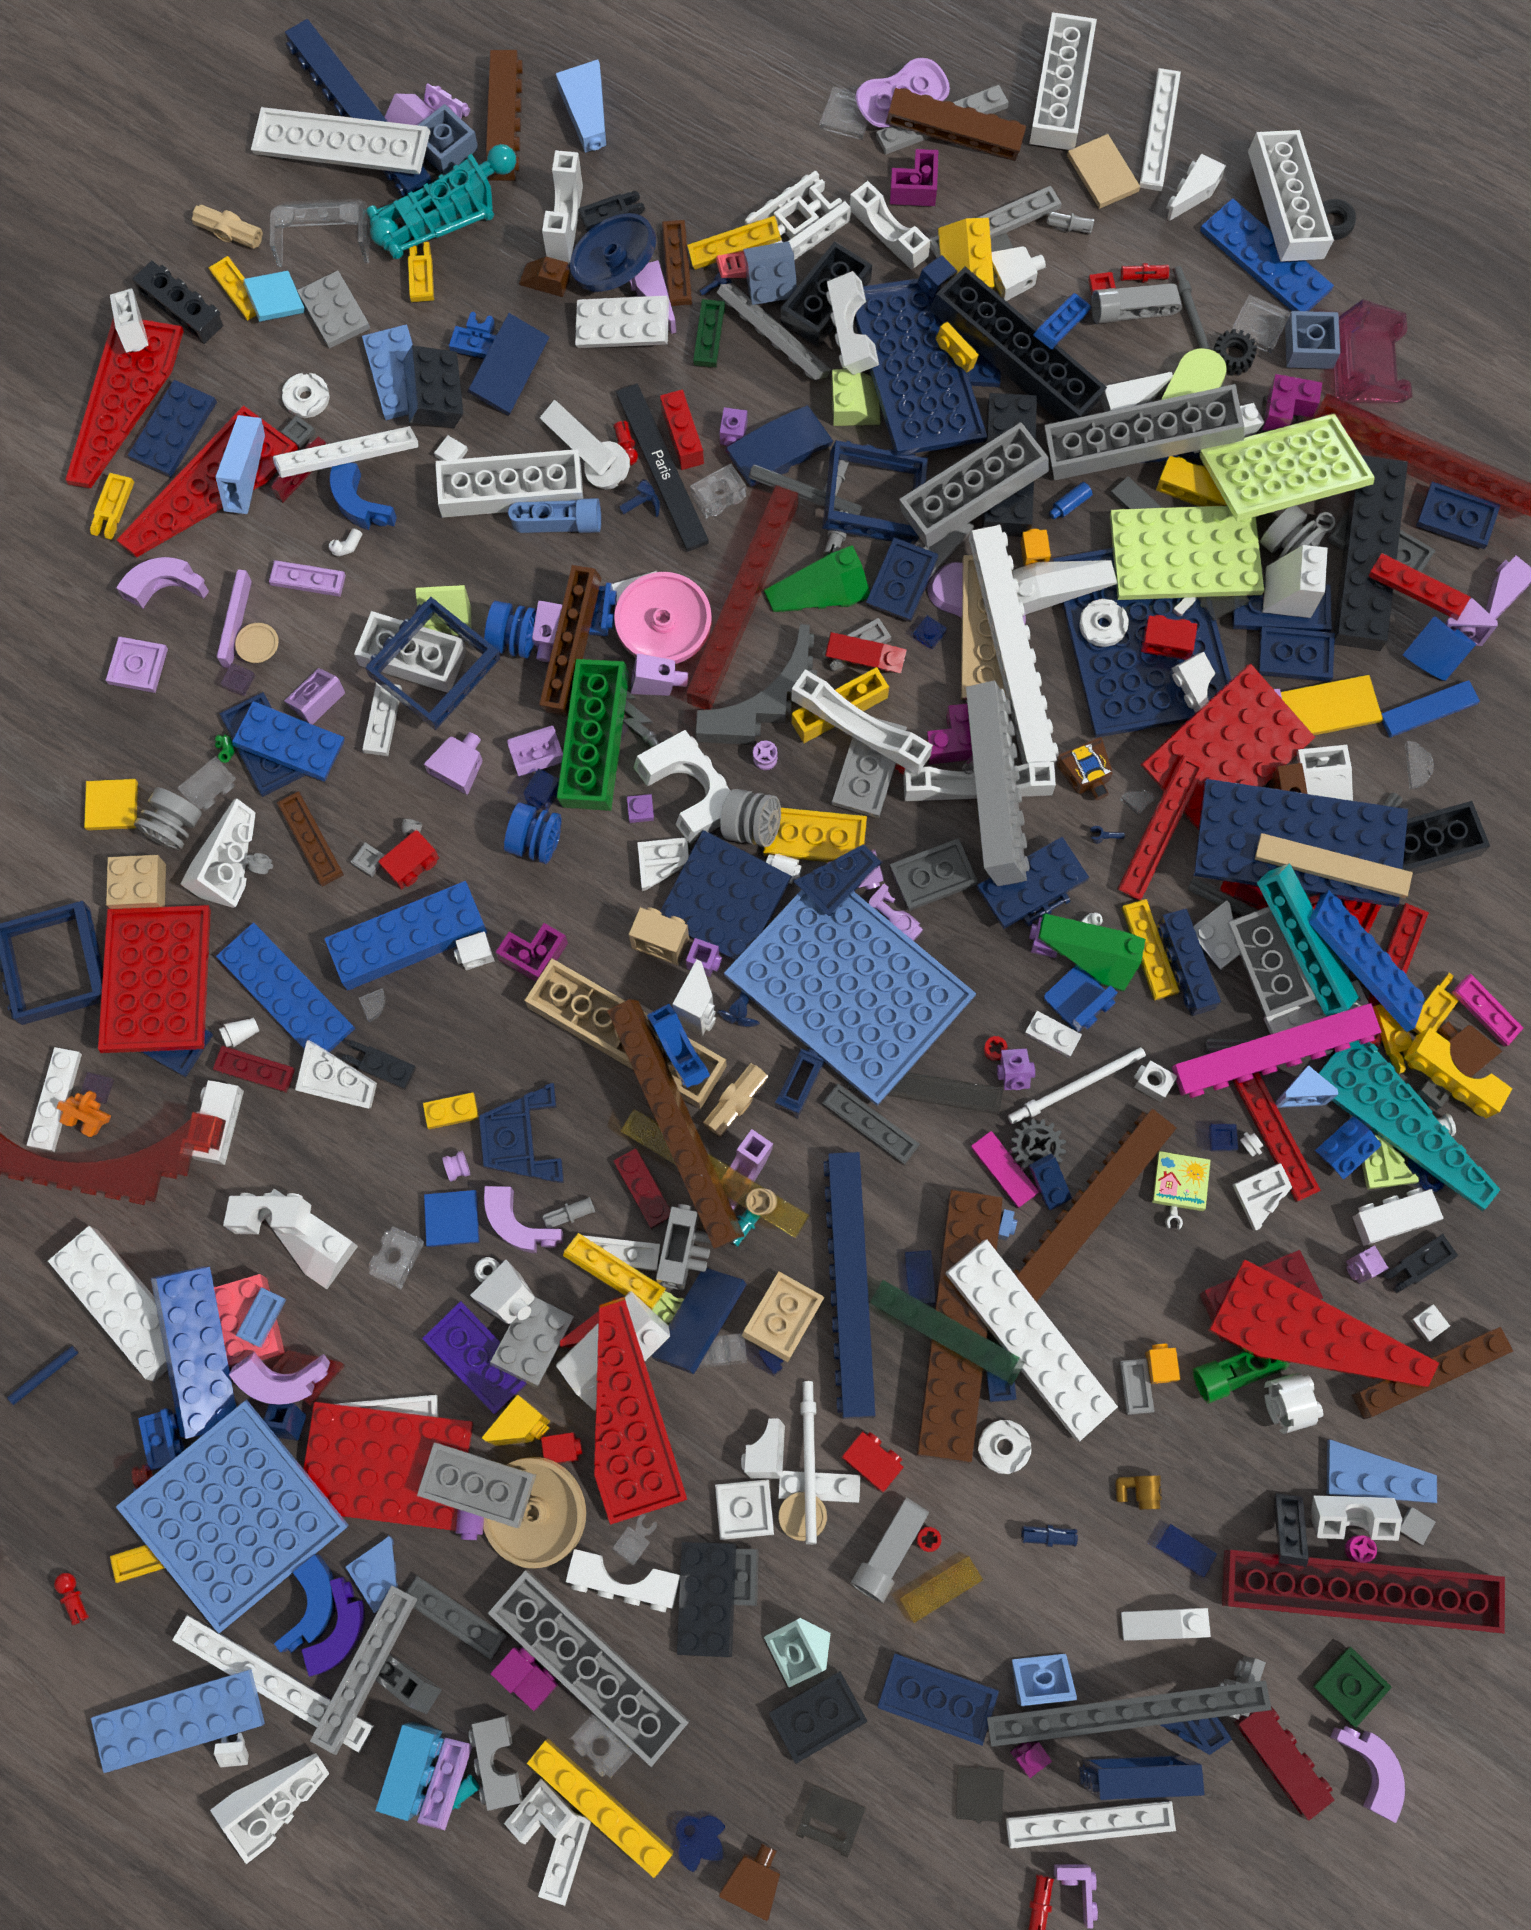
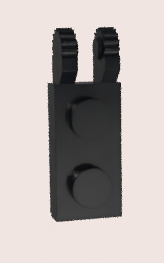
(606, 208)
(381, 1065)
(1423, 1262)

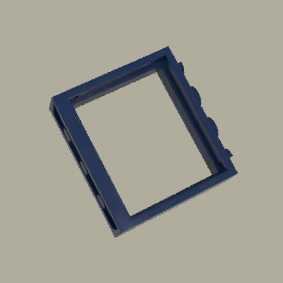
(875, 457)
(461, 689)
(8, 965)
(1142, 1777)

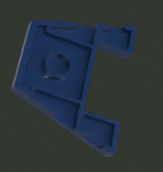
(509, 1139)

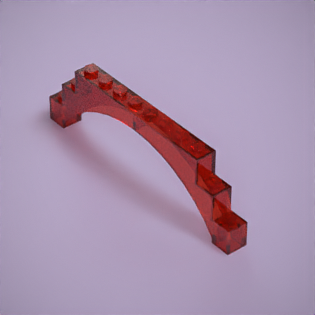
(127, 1176)

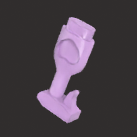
(900, 919)

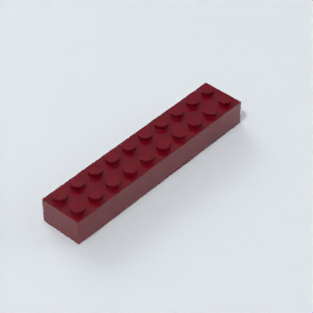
(1365, 1591)

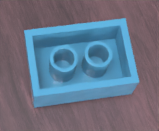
(410, 1771)

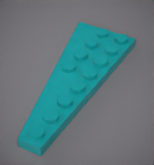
(1396, 1113)

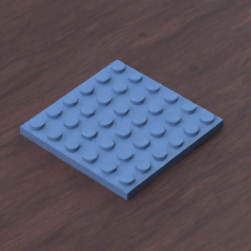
(232, 1516)

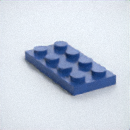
(288, 741)

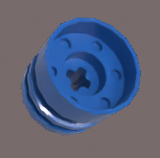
(505, 628)
(527, 831)

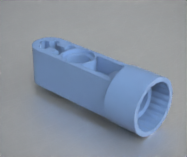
(583, 516)

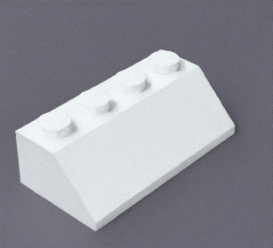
(580, 1363)

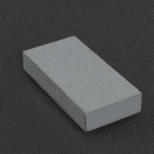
(1136, 1386)

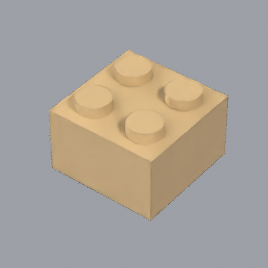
(136, 882)
(659, 935)

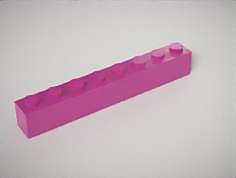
(1276, 1049)

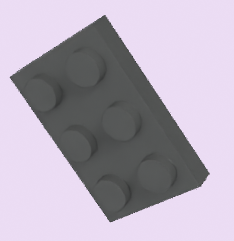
(933, 874)

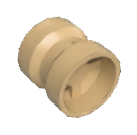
(757, 1201)

